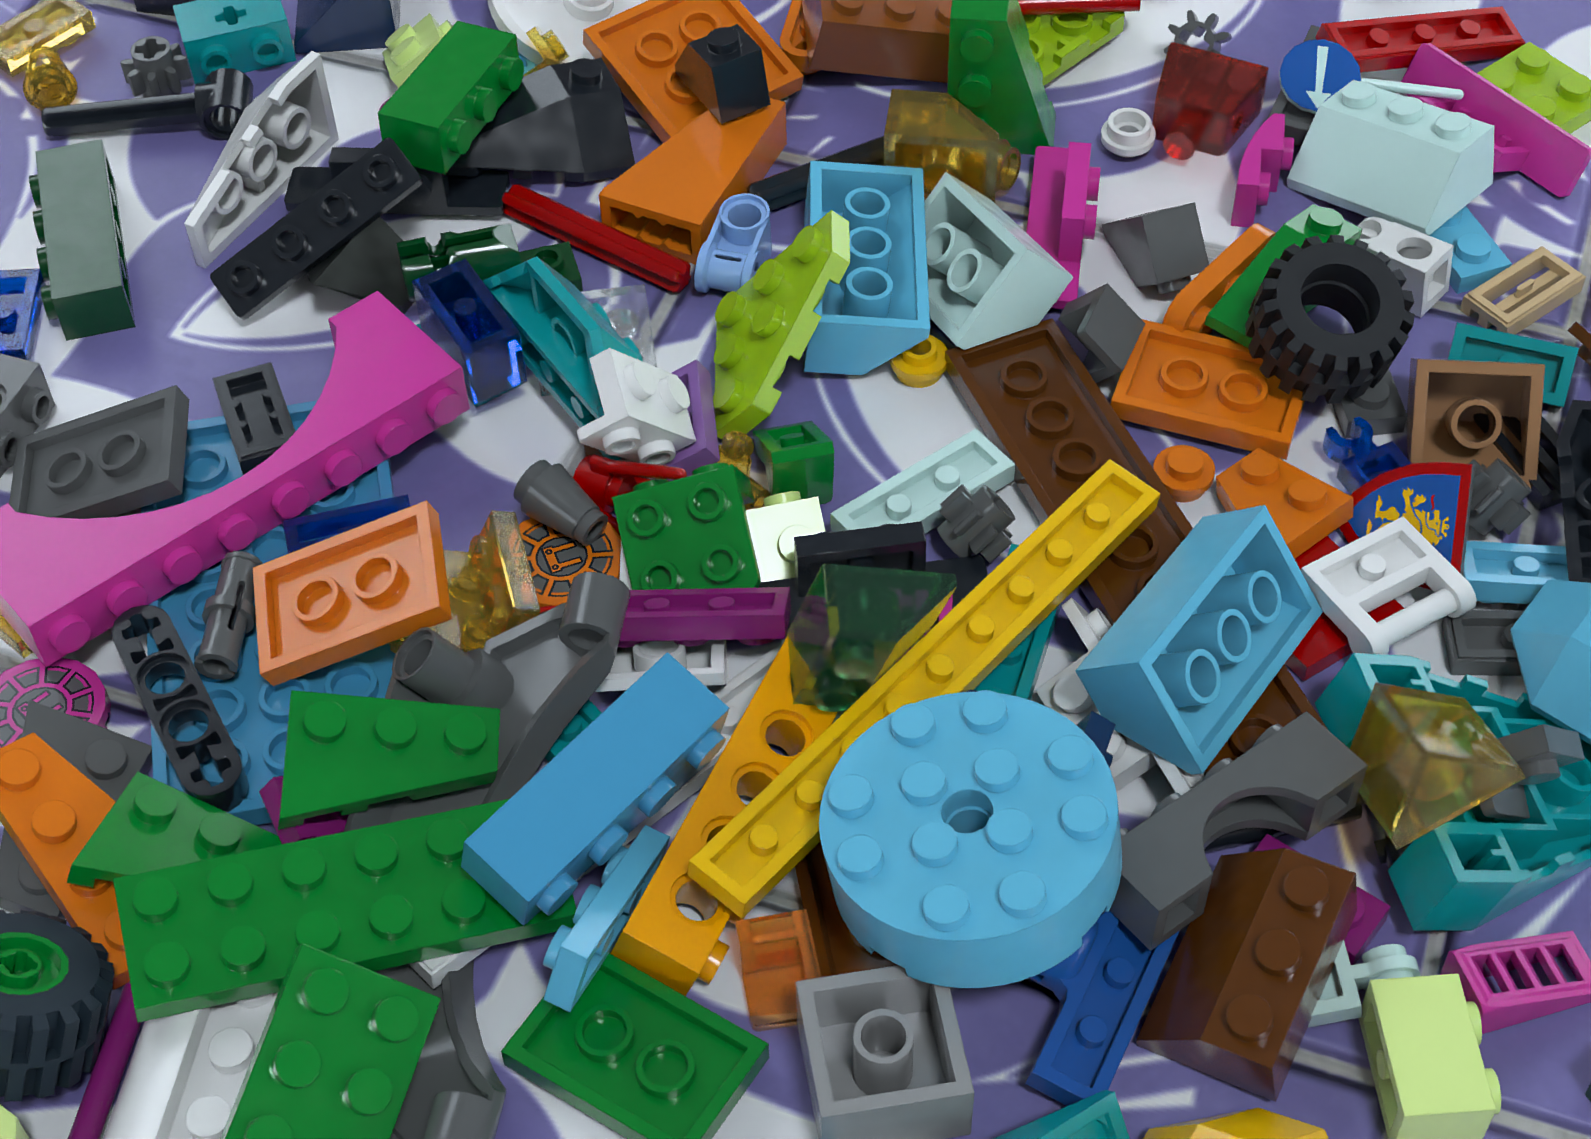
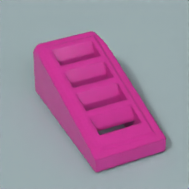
(1514, 1005)

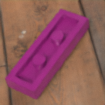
(703, 615)

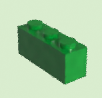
(452, 95)

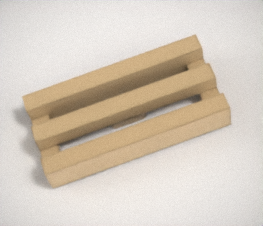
(1532, 298)

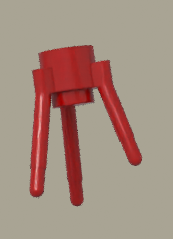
(608, 478)

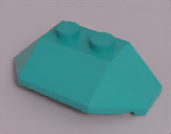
(559, 334)

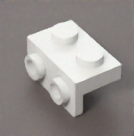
(642, 410)

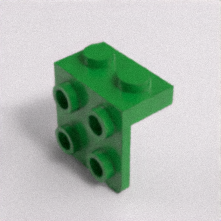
(689, 531)

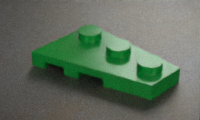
(380, 749)
(158, 829)

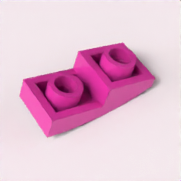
(1260, 169)

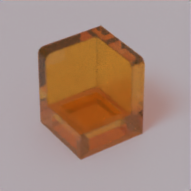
(771, 958)

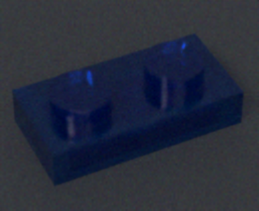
(19, 311)

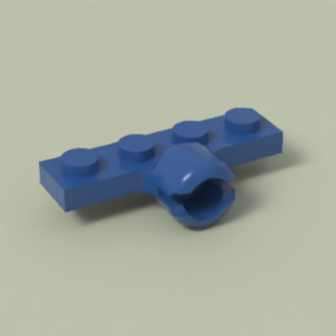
(1100, 1005)

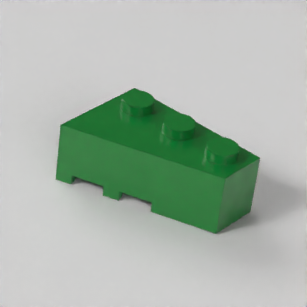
(997, 73)

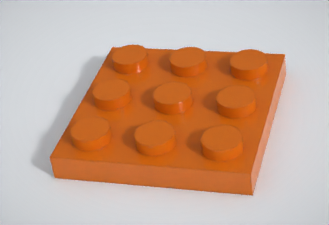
(647, 42)

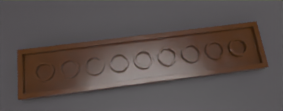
(1059, 432)

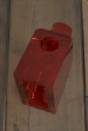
(1205, 101)

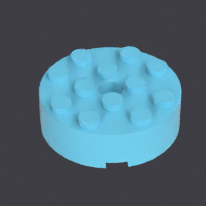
(972, 838)

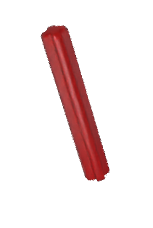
(597, 238)

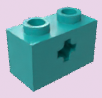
(233, 35)

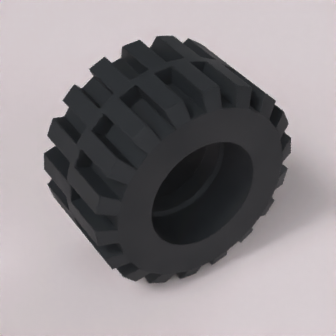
(1348, 282)

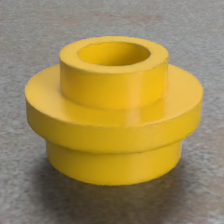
(921, 364)

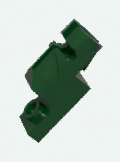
(486, 250)

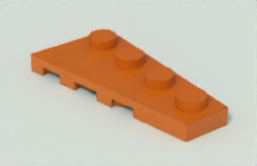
(51, 817)

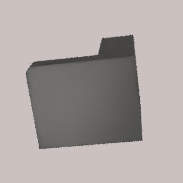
(1105, 328)

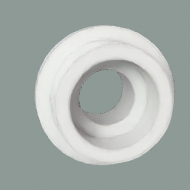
(1128, 132)

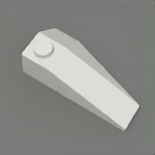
(277, 131)

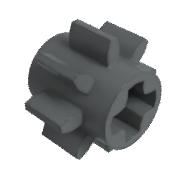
(1197, 28)
(155, 67)
(1497, 498)
(976, 523)

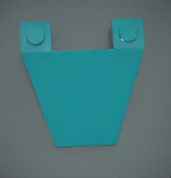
(1473, 862)

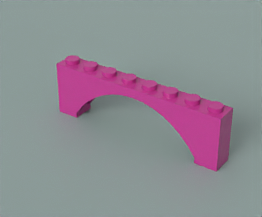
(77, 576)

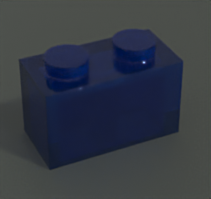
(471, 328)

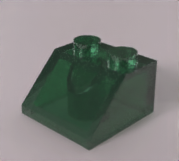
(857, 628)

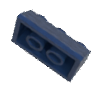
(344, 24)

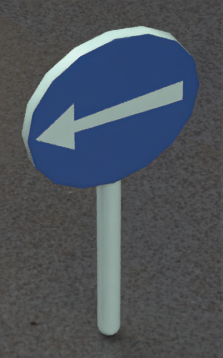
(1322, 67)

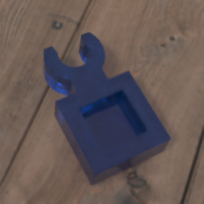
(1359, 456)

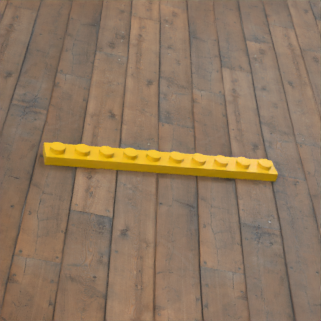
(953, 657)

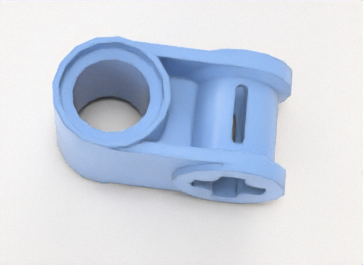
(735, 244)

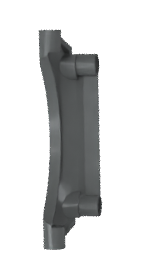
(539, 682)

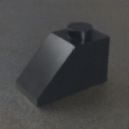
(725, 73)

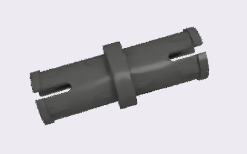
(228, 617)

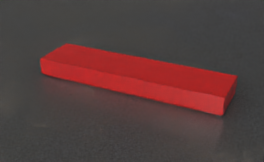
(1394, 41)

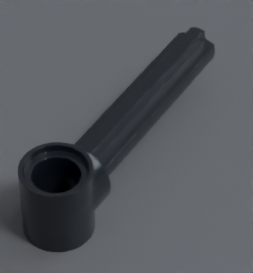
(214, 104)

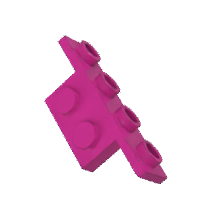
(1521, 136)
(1059, 209)

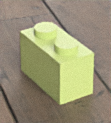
(1428, 1058)

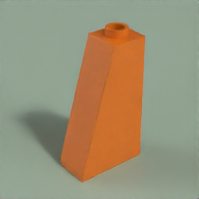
(680, 185)

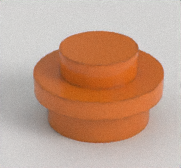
(1185, 472)

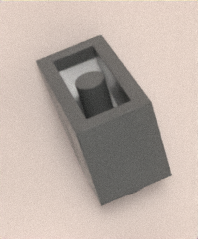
(1160, 246)

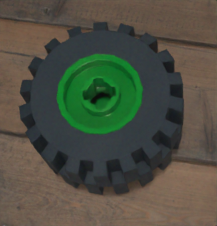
(50, 1003)

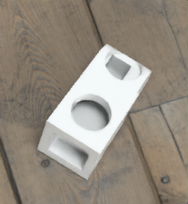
(1420, 257)

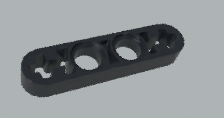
(180, 706)

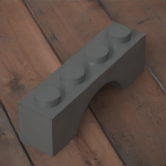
(1287, 782)

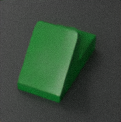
(797, 459)

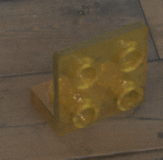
(487, 585)

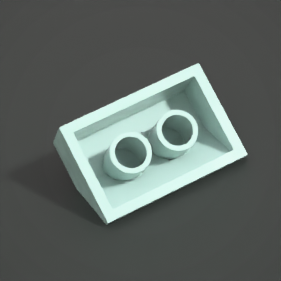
(1393, 157)
(984, 268)

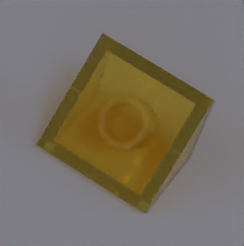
(1426, 760)

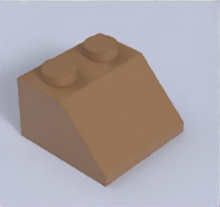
(1449, 393)

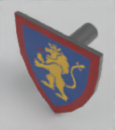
(1429, 496)

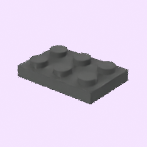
(104, 460)

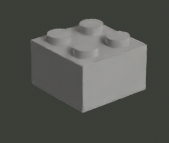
(883, 1057)

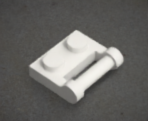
(1379, 570)

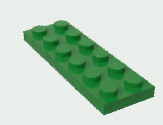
(364, 894)

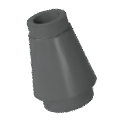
(559, 502)

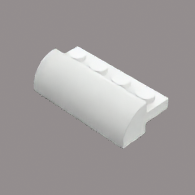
(188, 1072)

